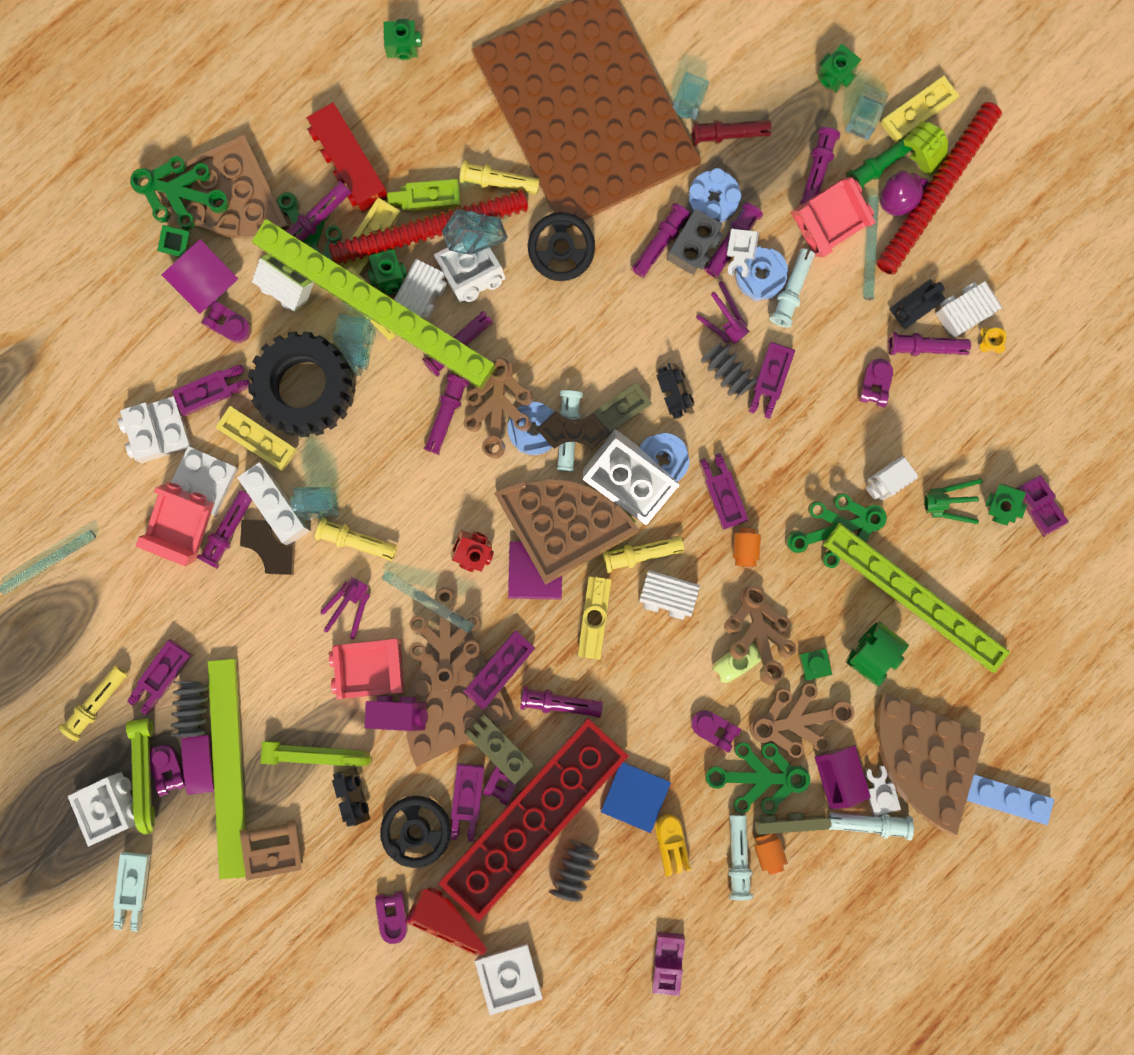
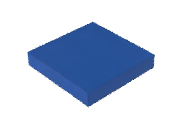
(635, 797)

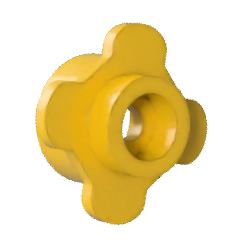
(998, 334)

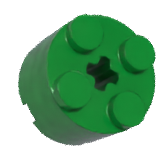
(877, 653)

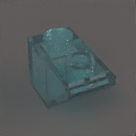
(867, 112)
(473, 232)
(353, 339)
(314, 502)

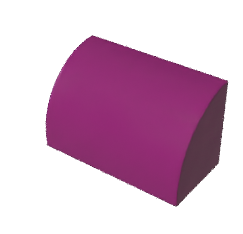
(842, 777)

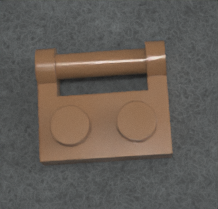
(270, 859)

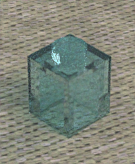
(690, 96)

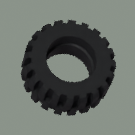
(283, 356)

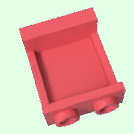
(833, 216)
(176, 524)
(367, 669)

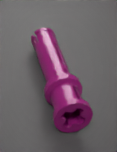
(820, 154)
(340, 191)
(744, 221)
(666, 231)
(464, 336)
(917, 344)
(449, 402)
(242, 500)
(545, 701)

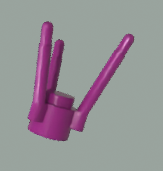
(736, 327)
(351, 591)

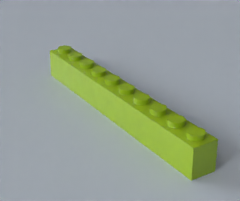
(373, 304)

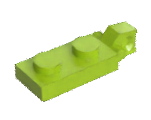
(426, 196)

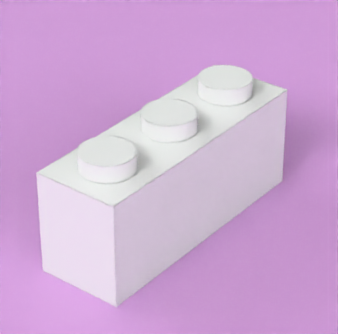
(273, 504)

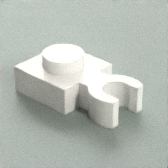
(742, 247)
(882, 794)

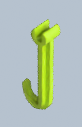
(274, 753)
(143, 813)

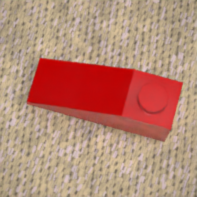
(440, 918)

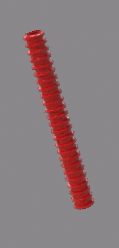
(939, 188)
(422, 228)

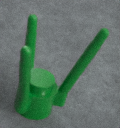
(936, 501)

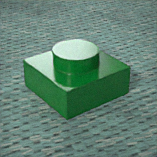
(815, 664)

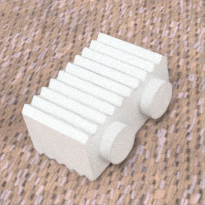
(282, 283)
(421, 288)
(969, 309)
(890, 479)
(668, 594)

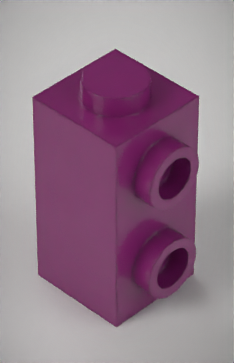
(395, 715)

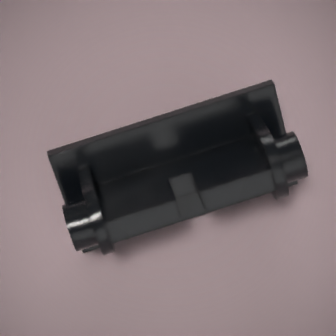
(918, 303)
(673, 381)
(355, 808)

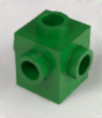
(401, 39)
(838, 68)
(386, 272)
(1010, 494)

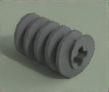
(729, 370)
(189, 709)
(575, 872)

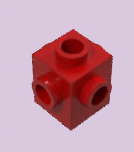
(472, 551)

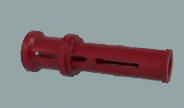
(718, 131)

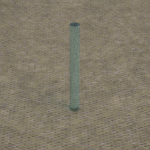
(870, 255)
(47, 562)
(429, 602)

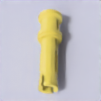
(487, 176)
(344, 536)
(631, 555)
(88, 715)

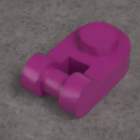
(235, 326)
(878, 374)
(706, 725)
(163, 759)
(498, 792)
(393, 926)

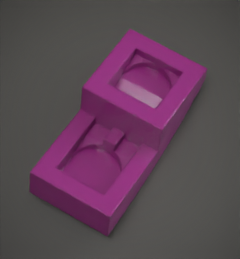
(1042, 506)
(197, 764)
(668, 963)

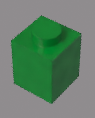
(173, 240)

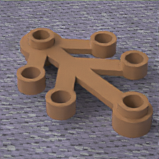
(496, 404)
(762, 632)
(444, 645)
(796, 721)

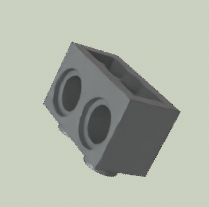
(691, 240)

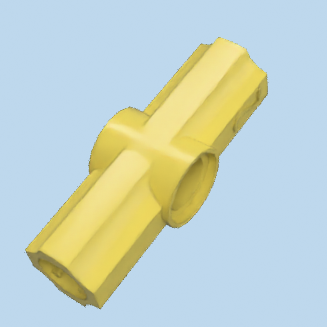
(596, 600)

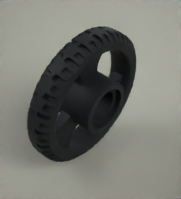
(541, 259)
(397, 847)

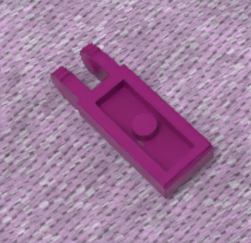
(772, 376)
(209, 390)
(723, 494)
(160, 674)
(467, 798)

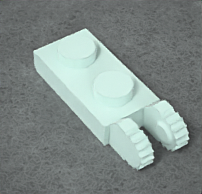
(131, 888)

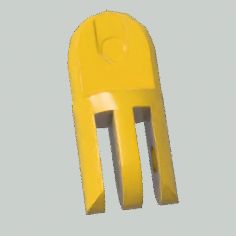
(672, 845)

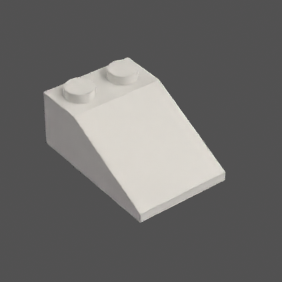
(629, 477)

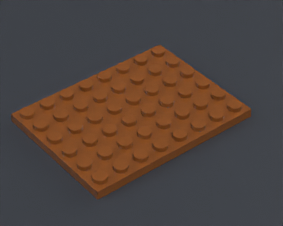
(586, 107)

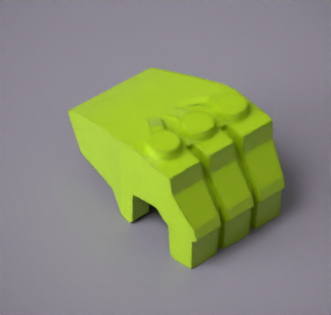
(929, 146)

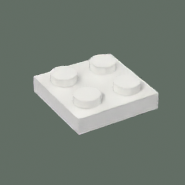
(205, 476)
(508, 979)

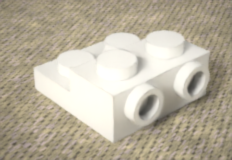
(470, 273)
(154, 430)
(104, 808)

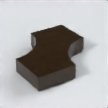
(586, 431)
(259, 537)

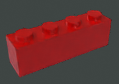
(347, 157)

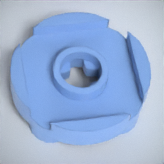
(718, 182)
(775, 279)
(525, 441)
(673, 447)

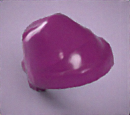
(902, 193)

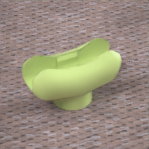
(731, 668)

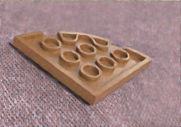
(242, 180)
(563, 523)
(450, 710)
(928, 759)

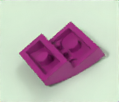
(199, 276)
(525, 579)

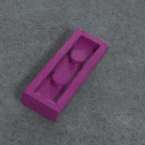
(499, 669)

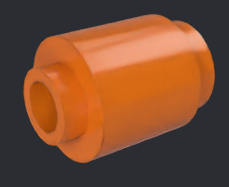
(746, 547)
(770, 853)

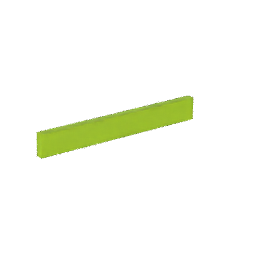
(916, 598)
(227, 766)

